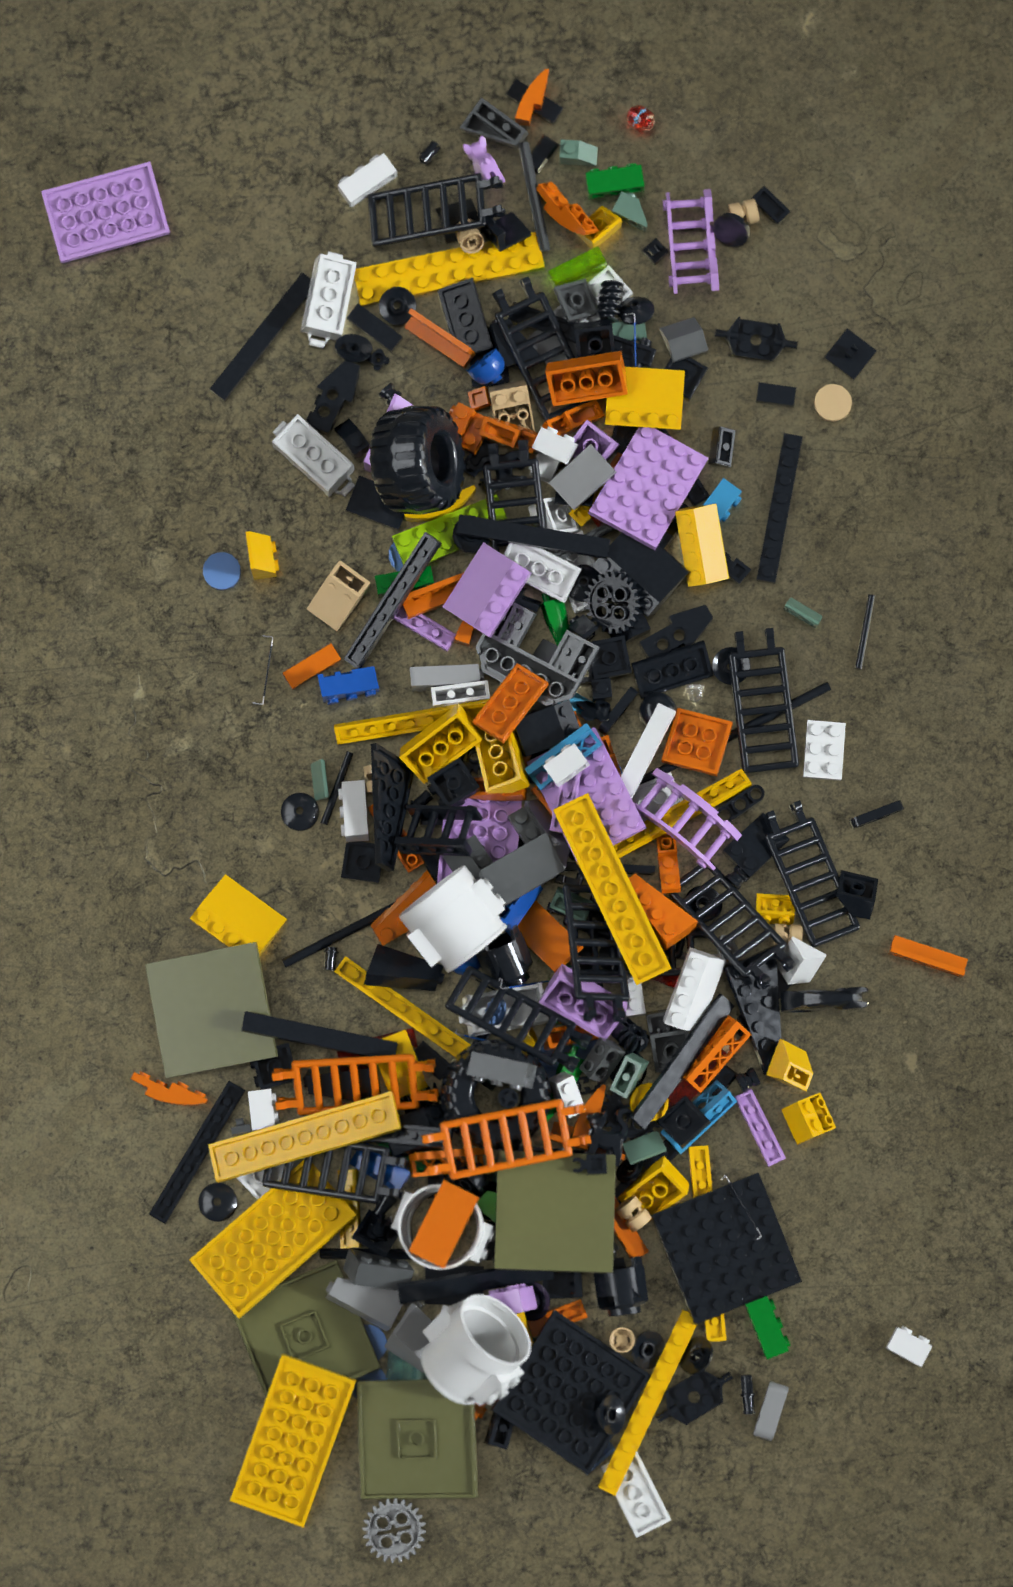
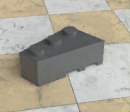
(493, 125)
(501, 1071)
(376, 1271)

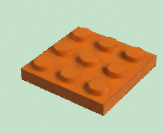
(697, 742)

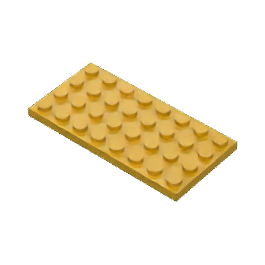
(270, 1242)
(293, 1440)

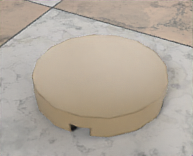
(832, 403)

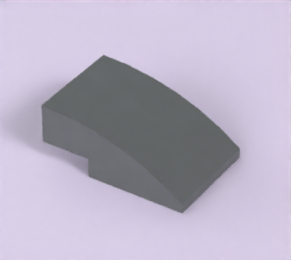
(663, 1039)

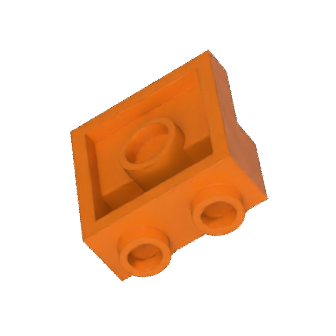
(469, 426)

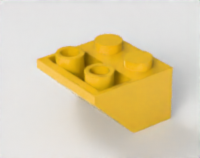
(790, 1066)
(808, 1118)

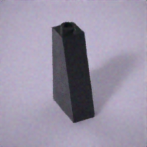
(402, 970)
(345, 1082)

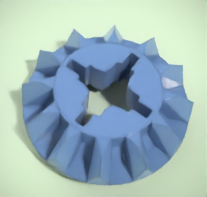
(499, 1013)

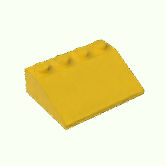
(651, 400)
(237, 916)

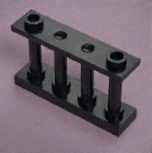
(443, 844)

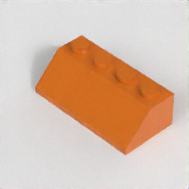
(586, 378)

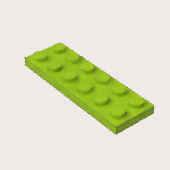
(442, 530)

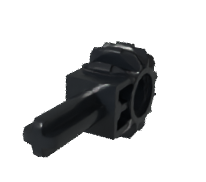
(631, 1036)

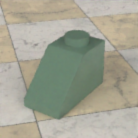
(577, 153)
(630, 211)
(629, 1075)

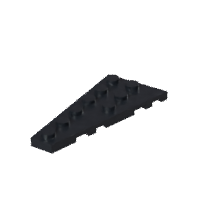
(390, 796)
(758, 1006)

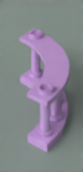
(707, 244)
(695, 803)

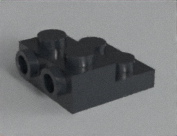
(453, 784)
(265, 1068)

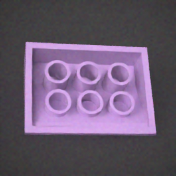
(487, 590)

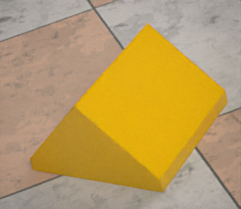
(606, 223)

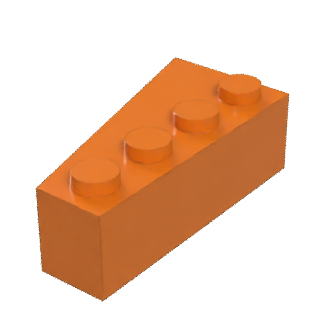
(665, 917)
(388, 924)

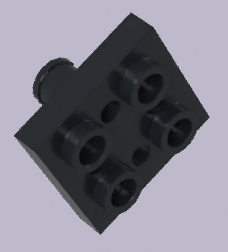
(377, 1229)

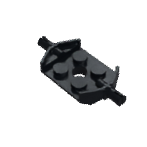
(771, 338)
(710, 1395)

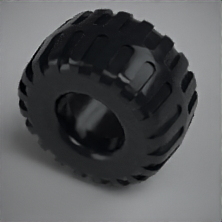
(417, 459)
(459, 1090)

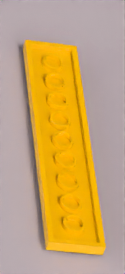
(443, 268)
(612, 889)
(304, 1137)

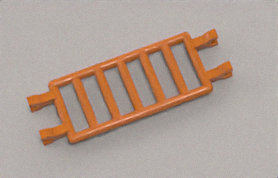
(294, 1073)
(482, 1119)

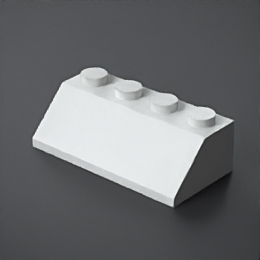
(693, 989)

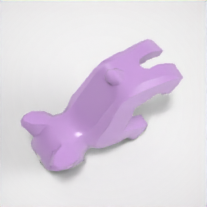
(482, 161)

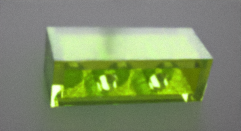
(578, 268)

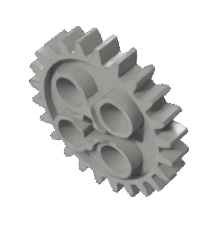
(390, 1512)

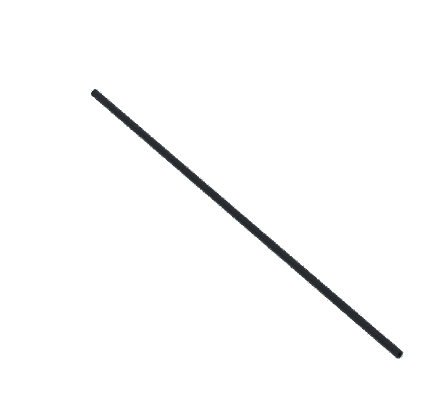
(368, 920)

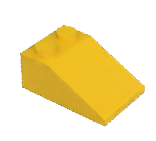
(261, 555)
(404, 1047)
(658, 1187)

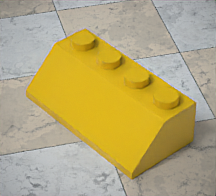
(702, 544)
(440, 743)
(501, 764)

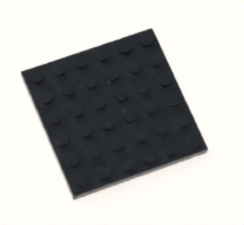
(718, 1250)
(563, 1390)

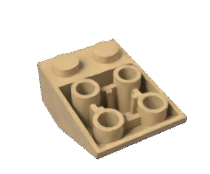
(512, 404)
(338, 595)

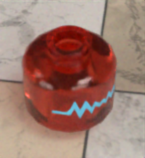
(640, 119)

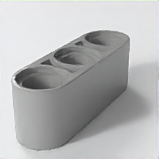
(770, 1411)

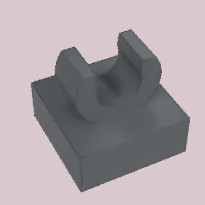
(241, 1128)

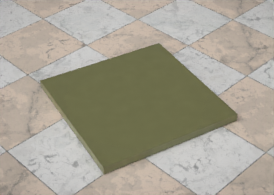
(202, 1009)
(555, 1216)
(308, 1327)
(414, 1442)

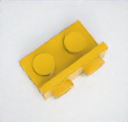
(775, 908)

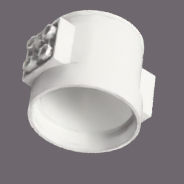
(454, 919)
(403, 1221)
(475, 1350)

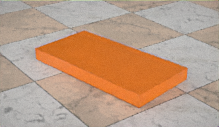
(510, 703)
(546, 937)
(443, 1224)

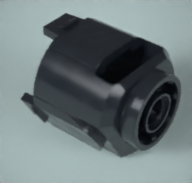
(507, 958)
(623, 1289)

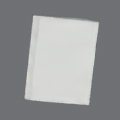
(806, 962)

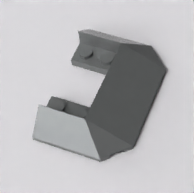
(564, 670)
(526, 867)

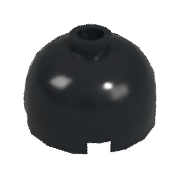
(649, 704)
(475, 1184)

